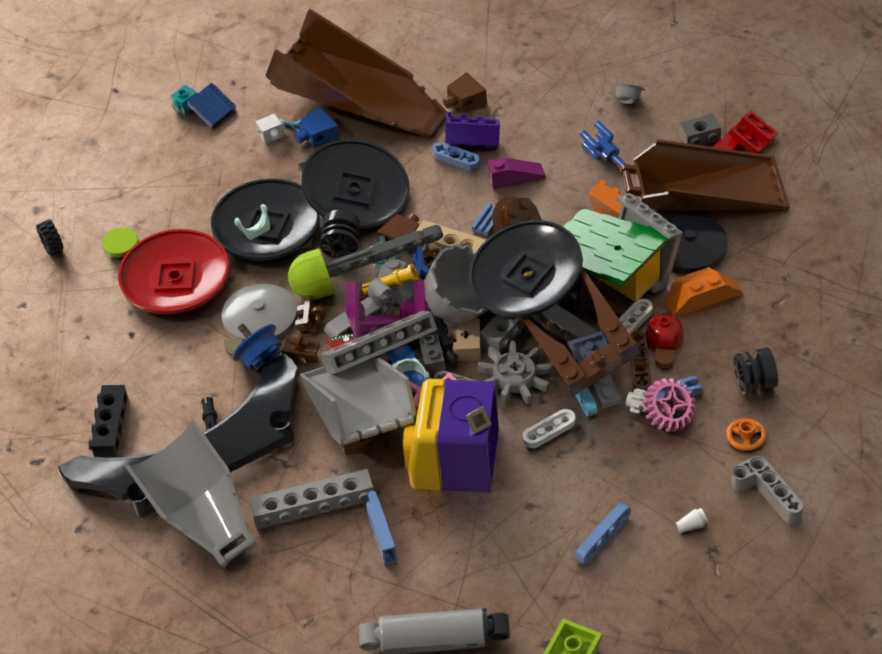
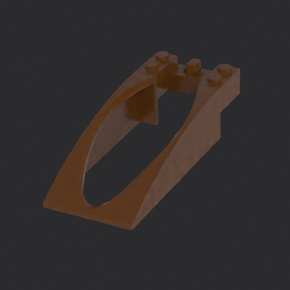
(579, 376)

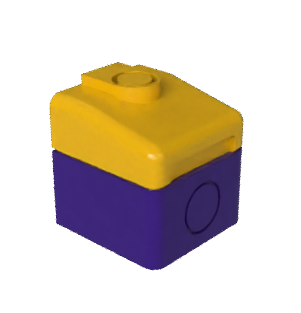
(441, 444)

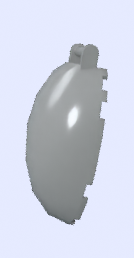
(449, 287)

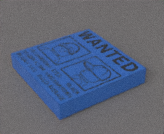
(211, 104)

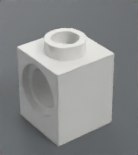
(270, 128)

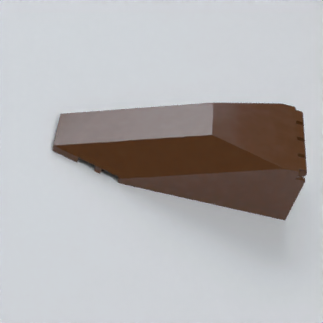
(351, 76)

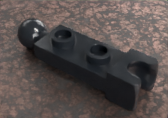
(446, 343)

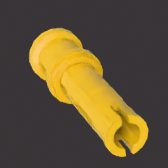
(398, 277)

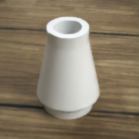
(693, 520)

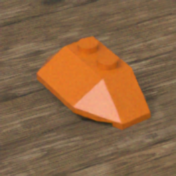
(700, 291)

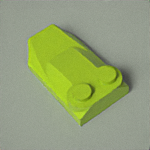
(573, 639)

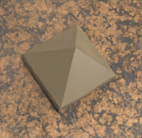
(478, 420)

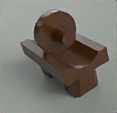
(311, 316)
(301, 348)

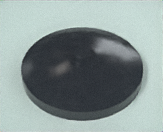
(701, 243)

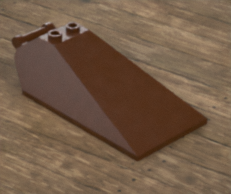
(704, 179)

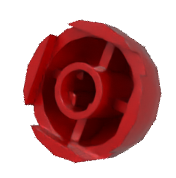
(664, 332)

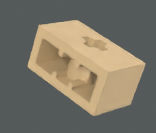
(468, 340)

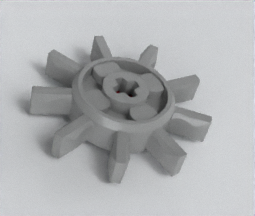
(515, 372)

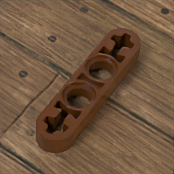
(641, 363)

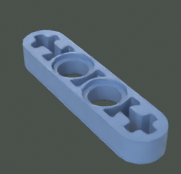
(602, 533)

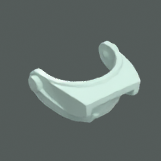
(260, 228)
(411, 364)

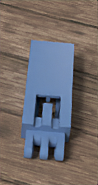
(381, 529)

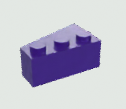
(471, 131)

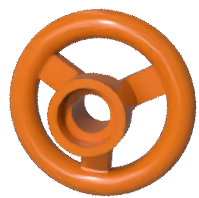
(746, 429)

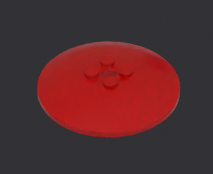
(152, 262)

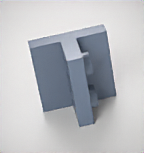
(584, 346)

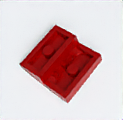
(753, 133)

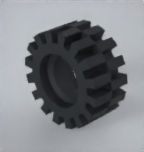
(49, 237)

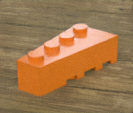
(604, 199)

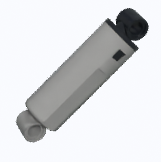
(434, 631)

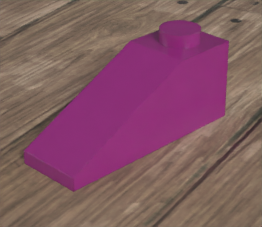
(513, 171)

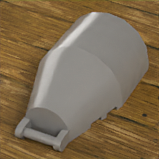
(195, 493)

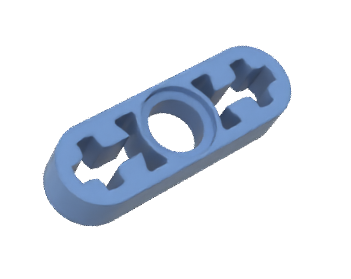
(467, 160)

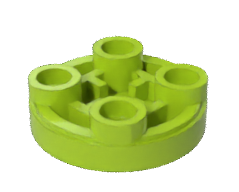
(119, 241)

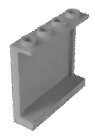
(640, 213)

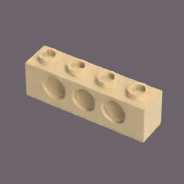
(450, 238)

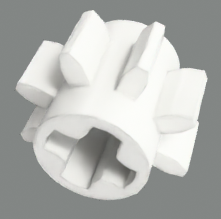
(635, 400)

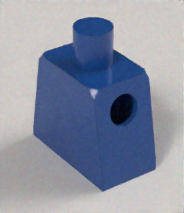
(317, 129)

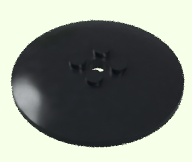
(358, 164)
(289, 214)
(523, 247)

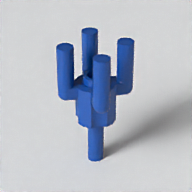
(603, 147)

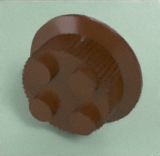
(513, 210)

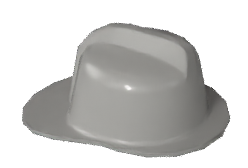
(628, 92)

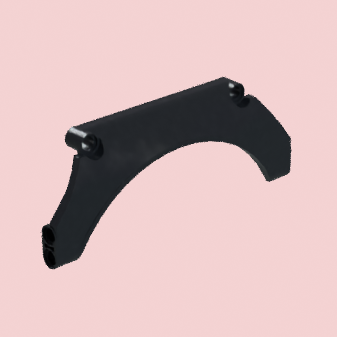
(242, 437)

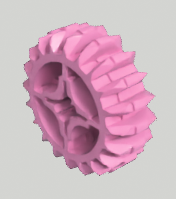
(682, 403)

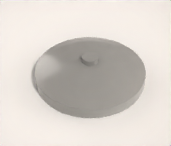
(258, 307)

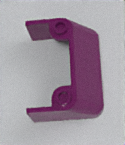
(364, 324)

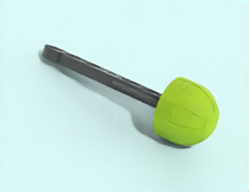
(312, 276)

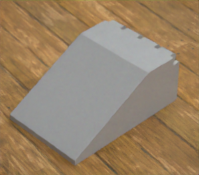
(361, 399)

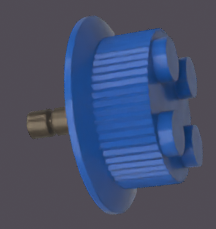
(257, 347)

